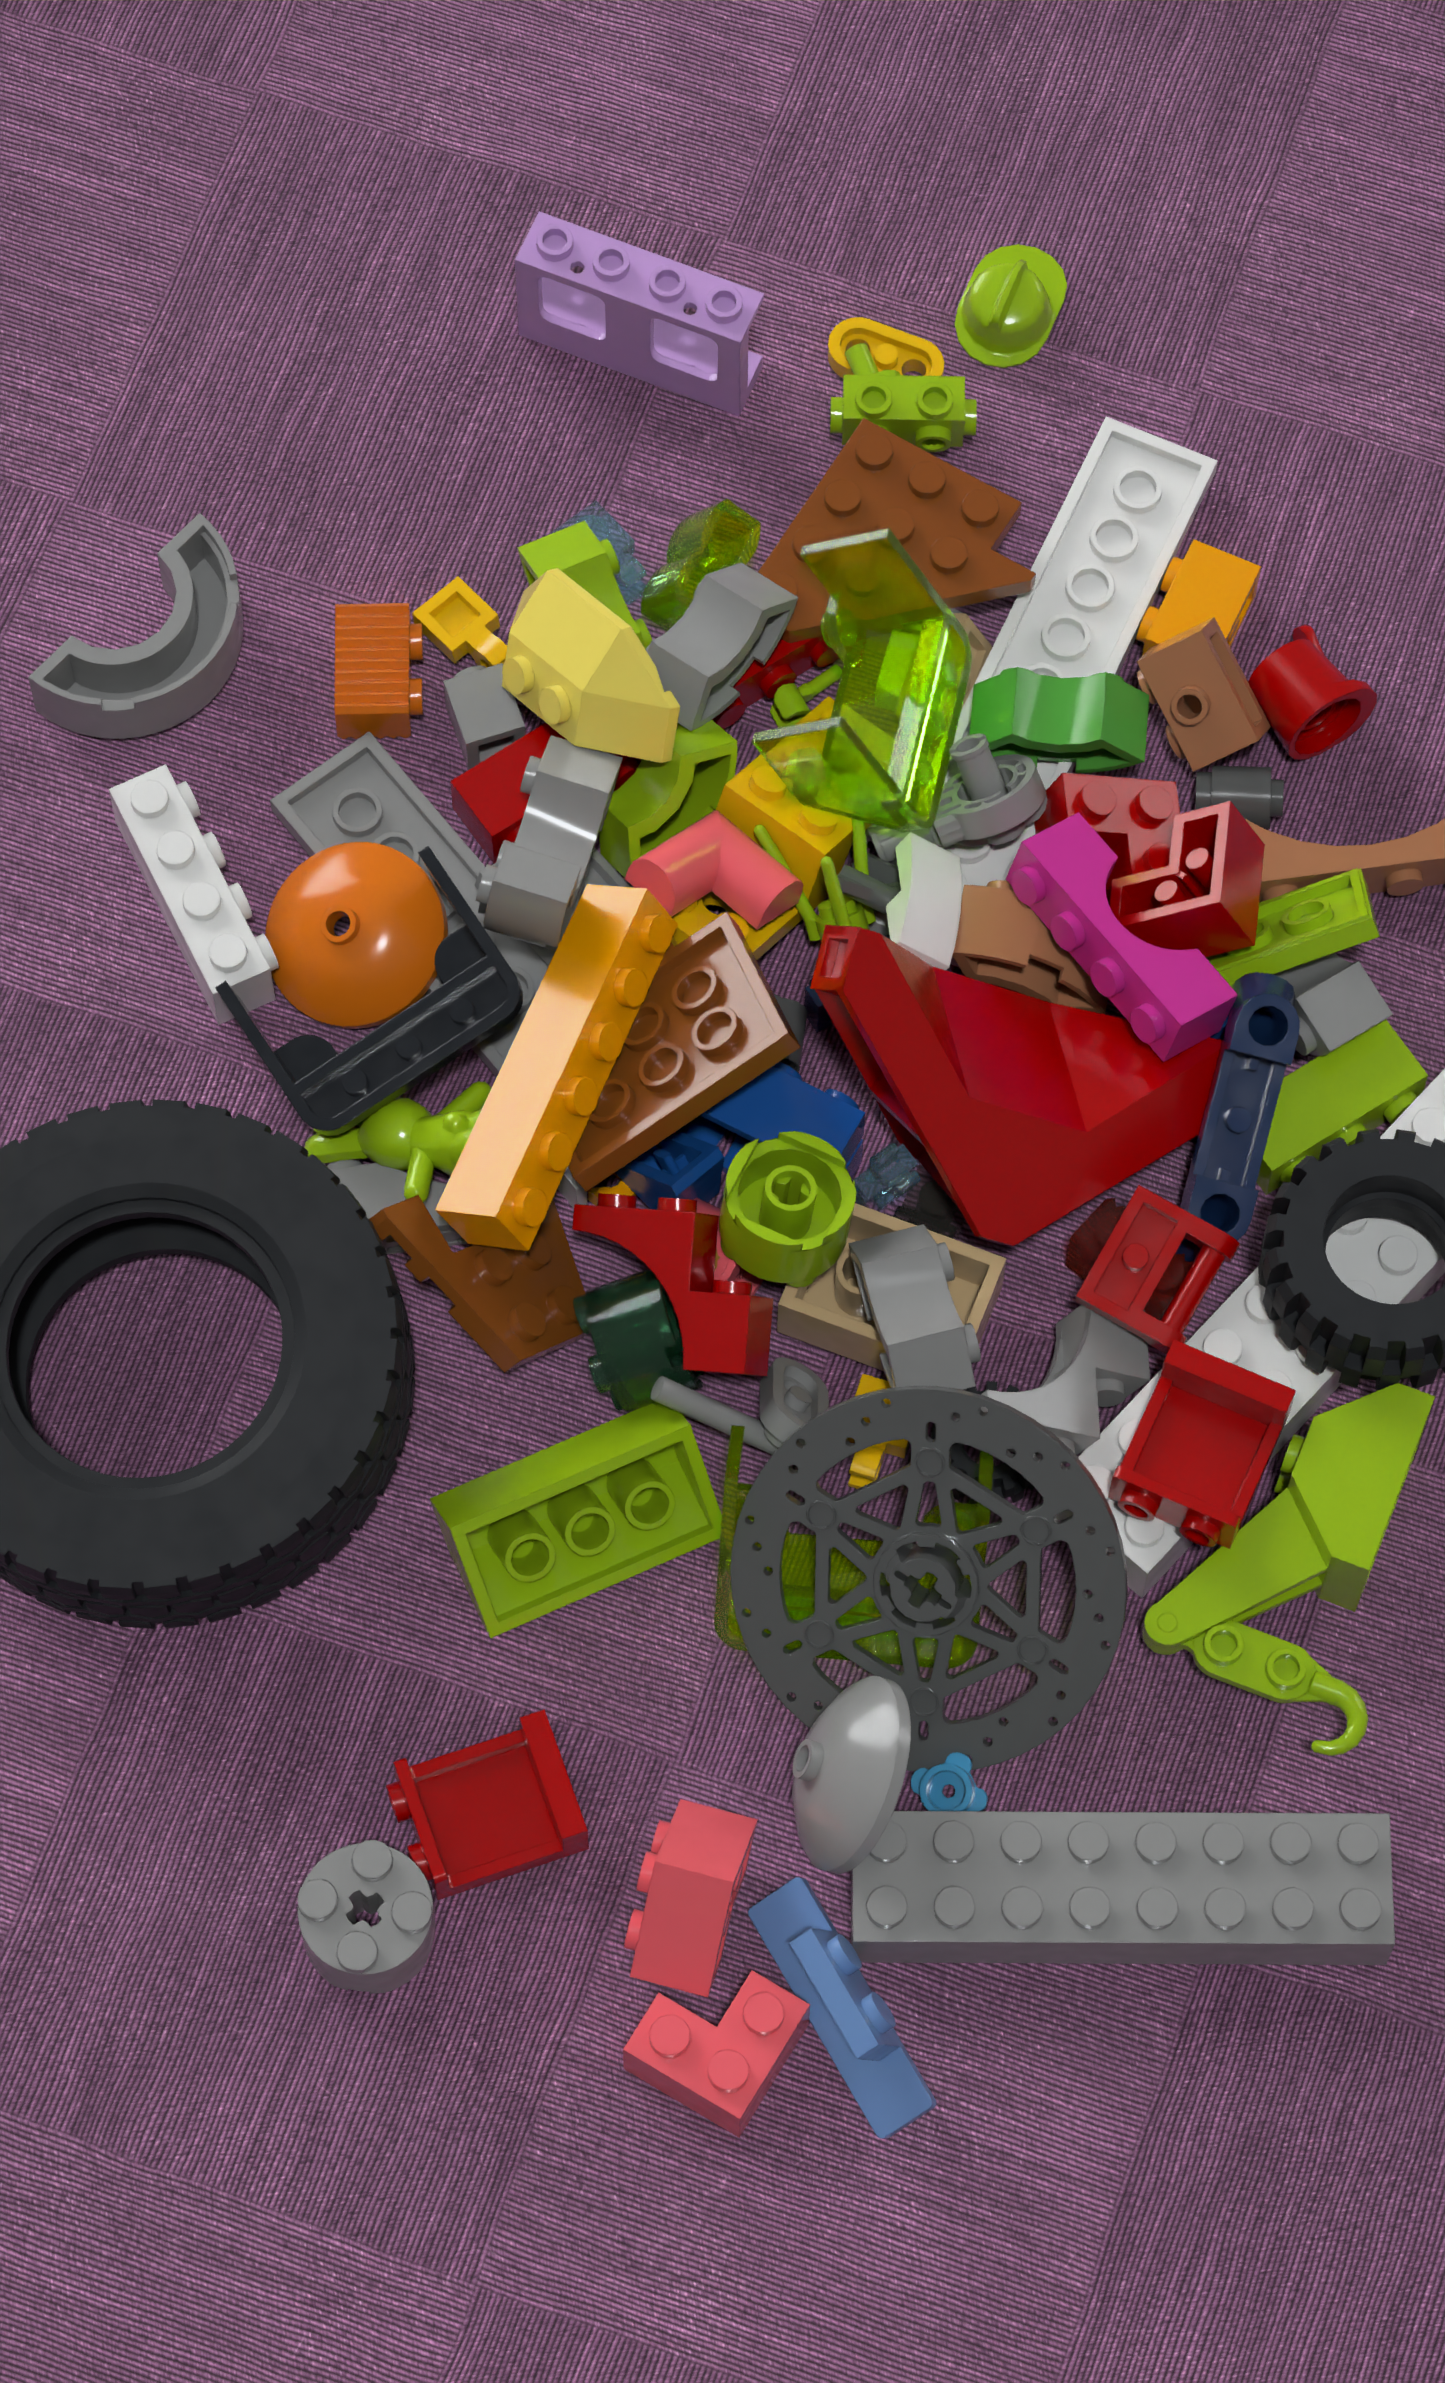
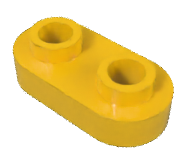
(888, 346)

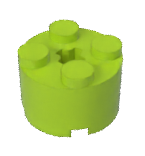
(787, 1208)

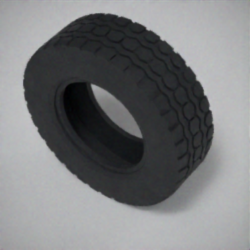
(320, 1446)

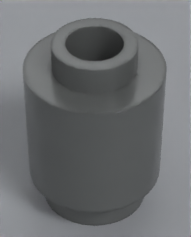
(1246, 787)

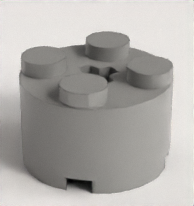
(370, 1880)

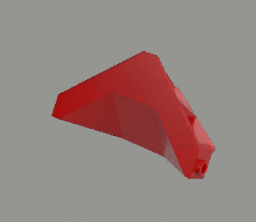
(1004, 1093)

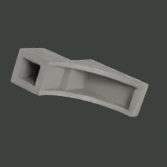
(1090, 1369)

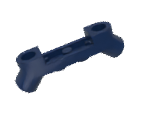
(1241, 1105)

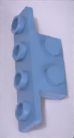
(843, 2009)

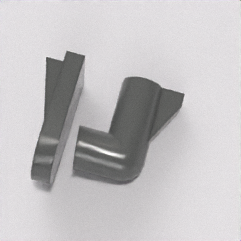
(873, 889)

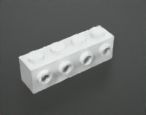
(191, 891)

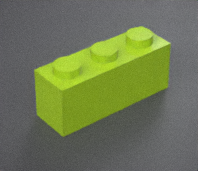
(1337, 1097)

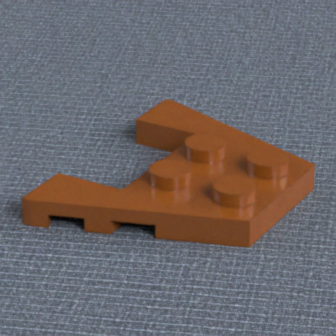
(504, 1298)

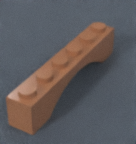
(1389, 866)

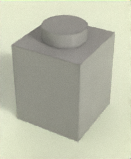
(482, 712)

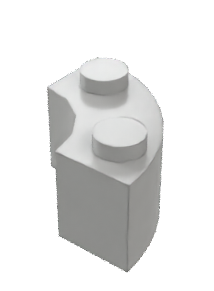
(727, 626)
(1333, 1003)
(908, 1297)

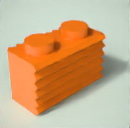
(375, 670)

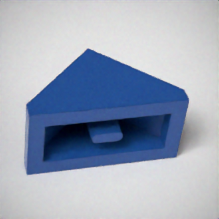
(675, 1169)

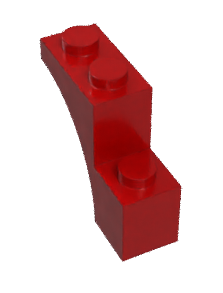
(717, 1319)

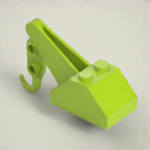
(1313, 1536)

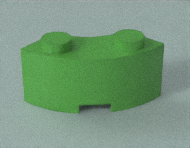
(1056, 719)

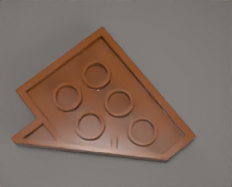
(933, 509)
(693, 1043)

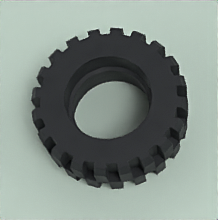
(1315, 1307)

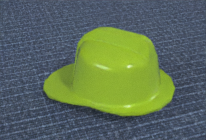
(1010, 305)

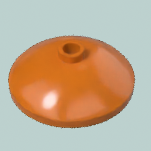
(385, 954)

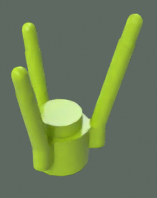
(838, 909)

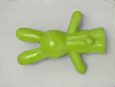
(408, 1138)

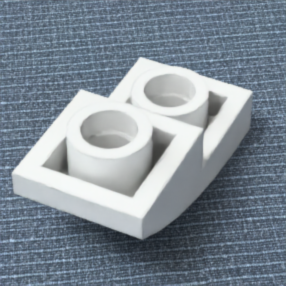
(928, 907)

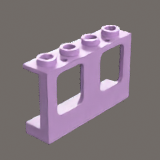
(632, 314)

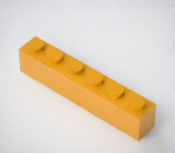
(557, 1067)

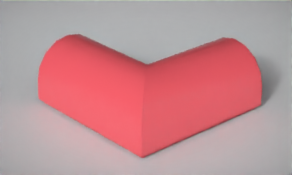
(720, 860)

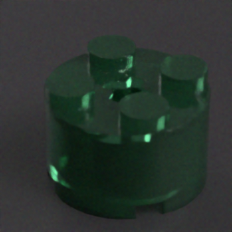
(633, 1339)

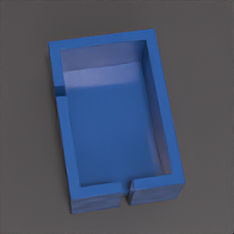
(783, 1103)

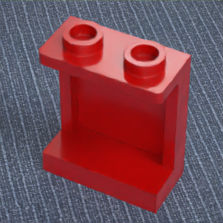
(1201, 1446)
(489, 1809)

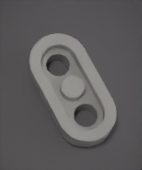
(789, 1399)

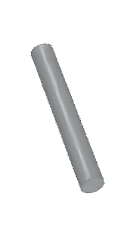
(710, 1412)

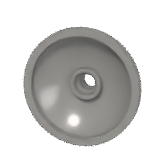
(851, 1773)

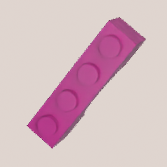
(1162, 992)

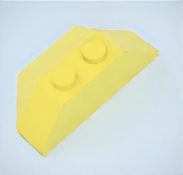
(587, 673)

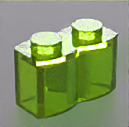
(698, 546)

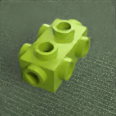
(916, 408)

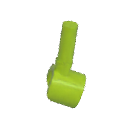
(791, 700)

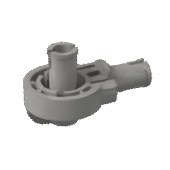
(979, 805)

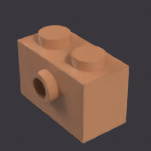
(1202, 695)

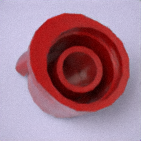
(1308, 697)

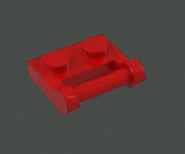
(1138, 1259)

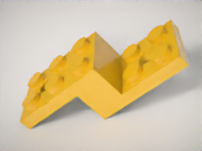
(799, 832)

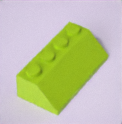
(579, 1516)

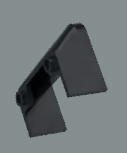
(345, 1088)

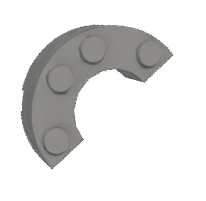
(170, 673)
(545, 869)

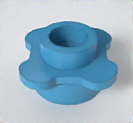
(954, 1772)

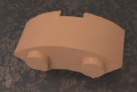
(1012, 948)

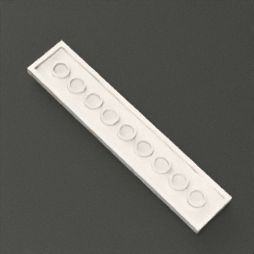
(1090, 587)

